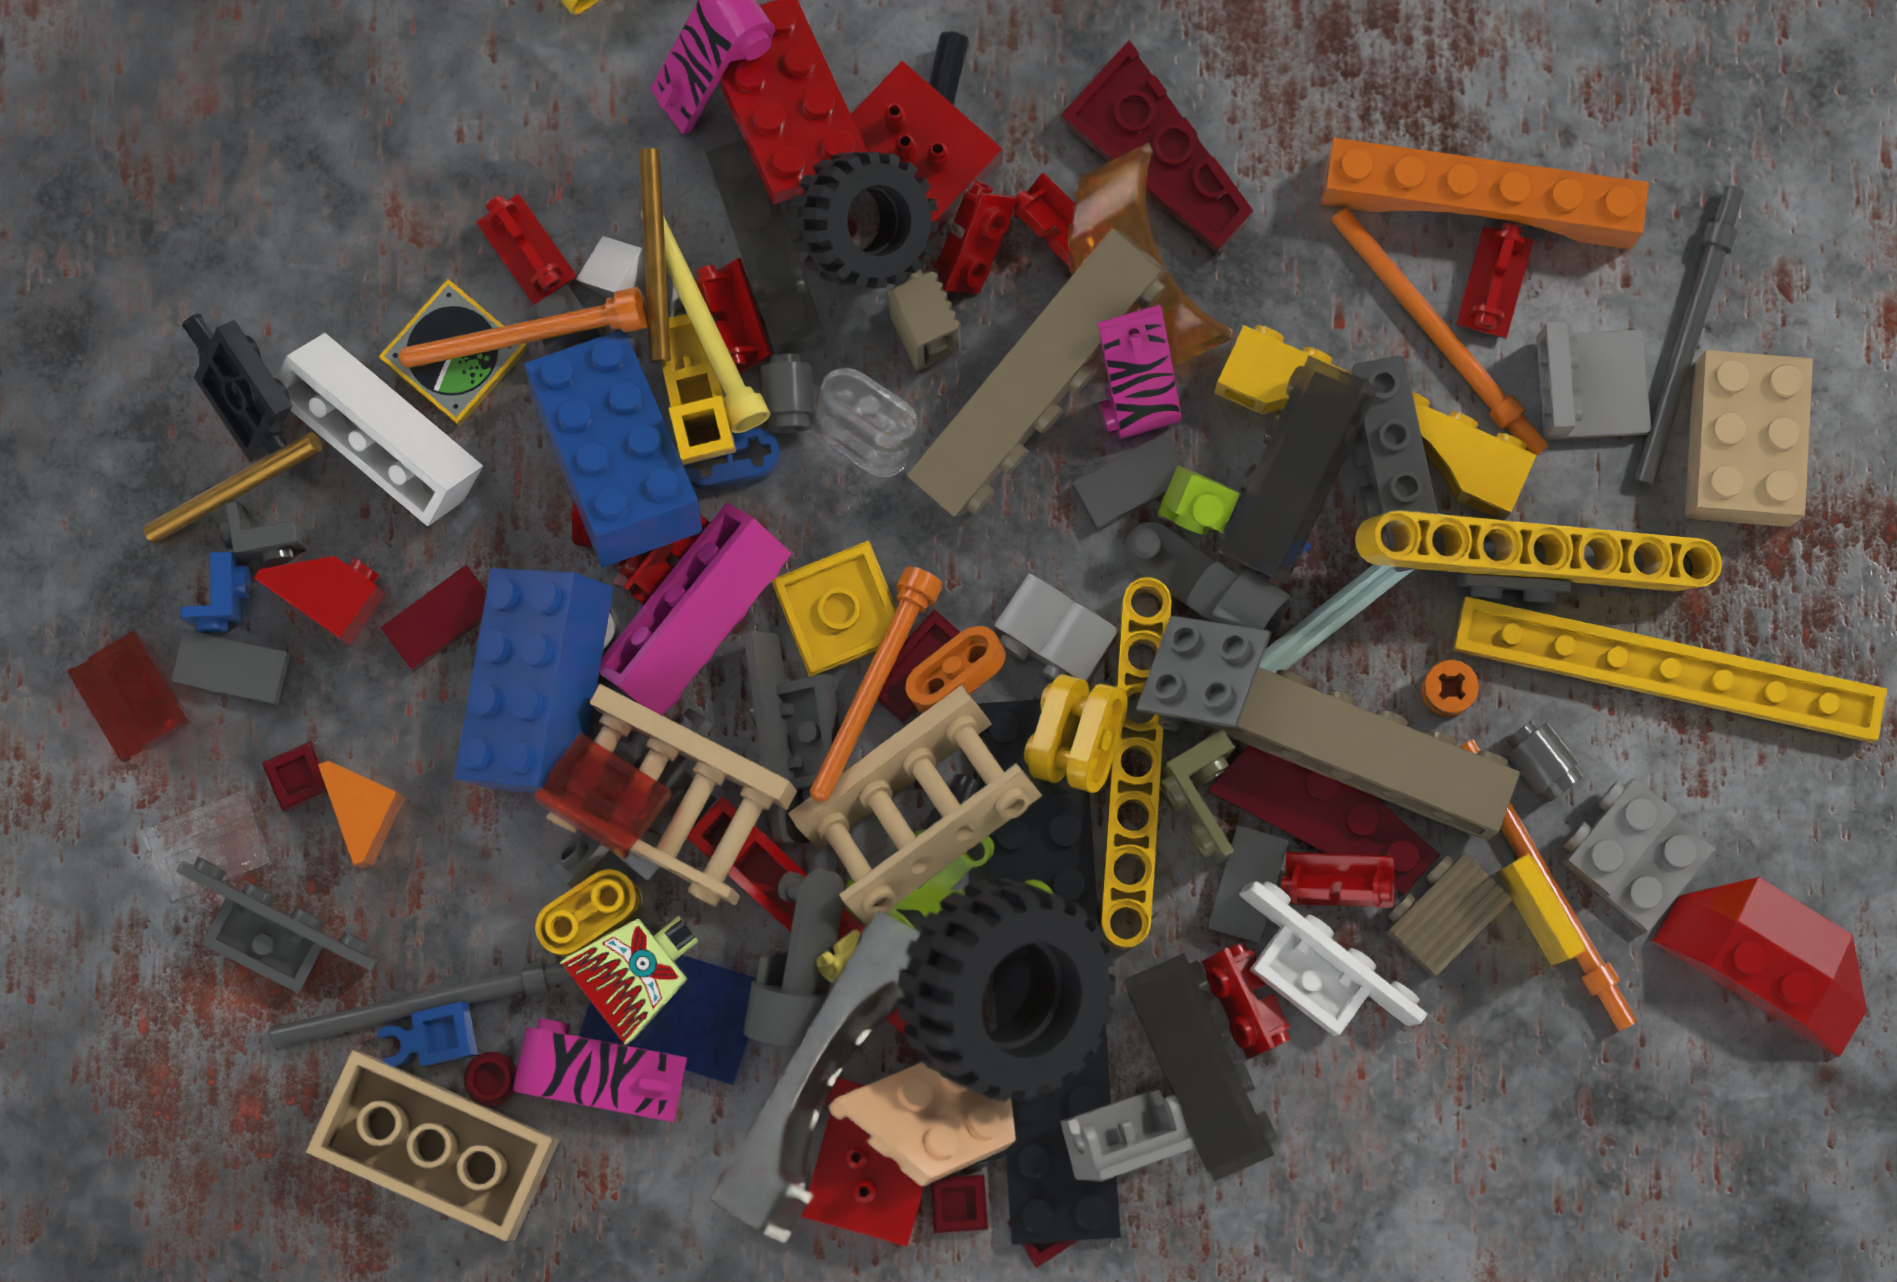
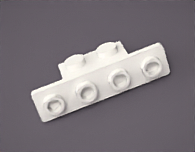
(1317, 971)

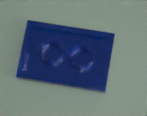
(697, 1023)

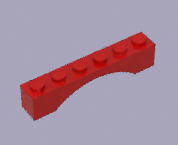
(759, 871)

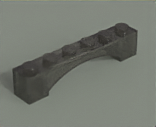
(769, 1172)

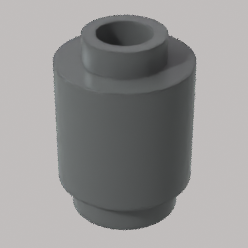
(787, 393)
(1543, 760)

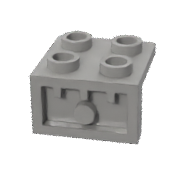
(1592, 383)

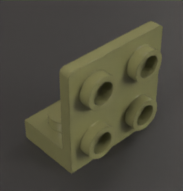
(1201, 765)

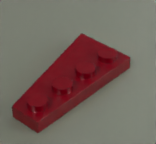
(1130, 109)
(1323, 813)

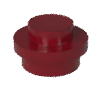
(490, 1078)

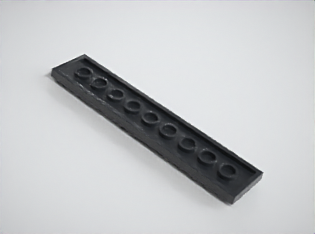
(1055, 847)

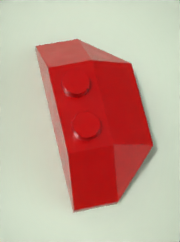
(1771, 956)

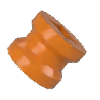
(1442, 696)

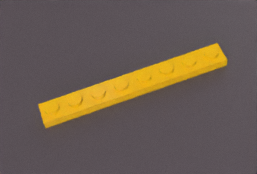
(1670, 669)

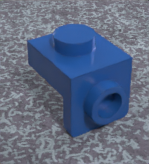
(228, 587)

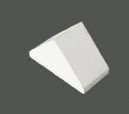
(620, 267)

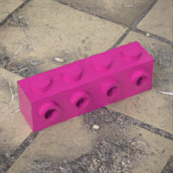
(693, 610)

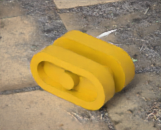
(1076, 733)
(588, 912)

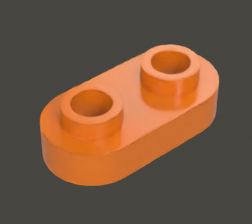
(964, 660)

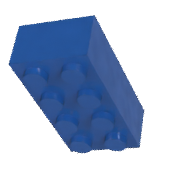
(613, 448)
(532, 676)

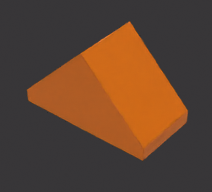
(362, 810)

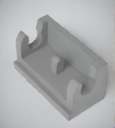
(1125, 1135)

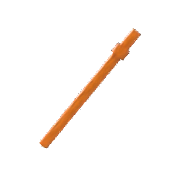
(1506, 410)
(1598, 977)

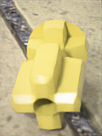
(832, 965)

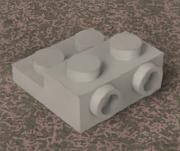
(1636, 853)

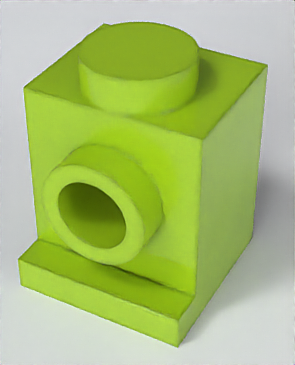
(1197, 501)

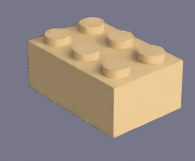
(1749, 438)

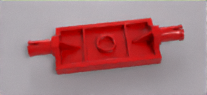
(789, 106)

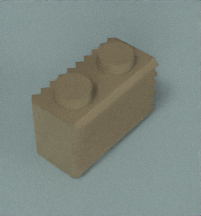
(924, 319)
(1446, 914)

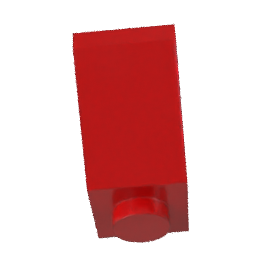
(327, 592)

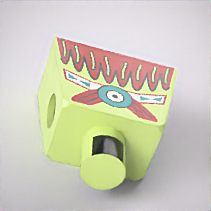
(632, 973)

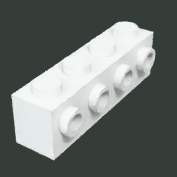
(377, 429)

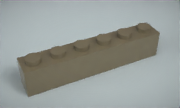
(1036, 376)
(1375, 753)

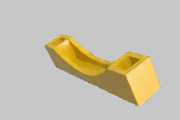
(1476, 466)

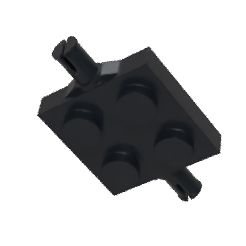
(240, 386)

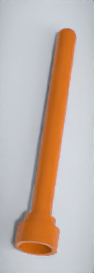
(622, 311)
(916, 592)

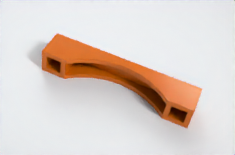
(1556, 200)

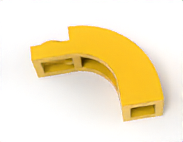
(695, 397)

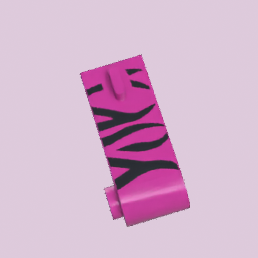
(706, 45)
(1138, 374)
(598, 1072)

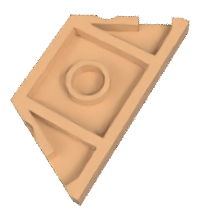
(928, 1122)

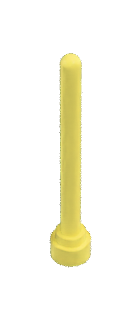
(743, 406)

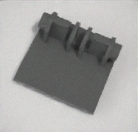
(1202, 672)

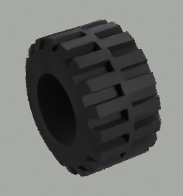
(902, 227)

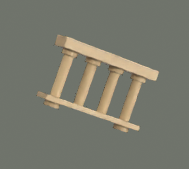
(711, 768)
(888, 771)

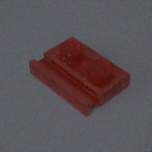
(129, 696)
(603, 796)

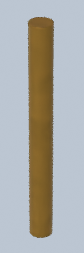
(654, 255)
(233, 487)

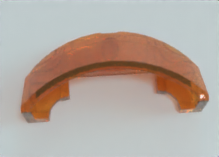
(1117, 199)

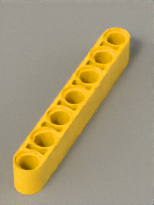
(1515, 551)
(1127, 789)

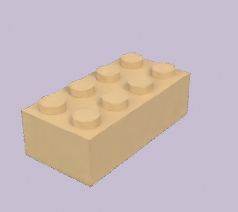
(433, 1146)

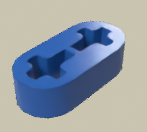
(740, 470)

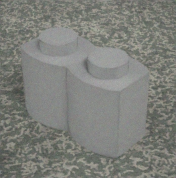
(1054, 631)

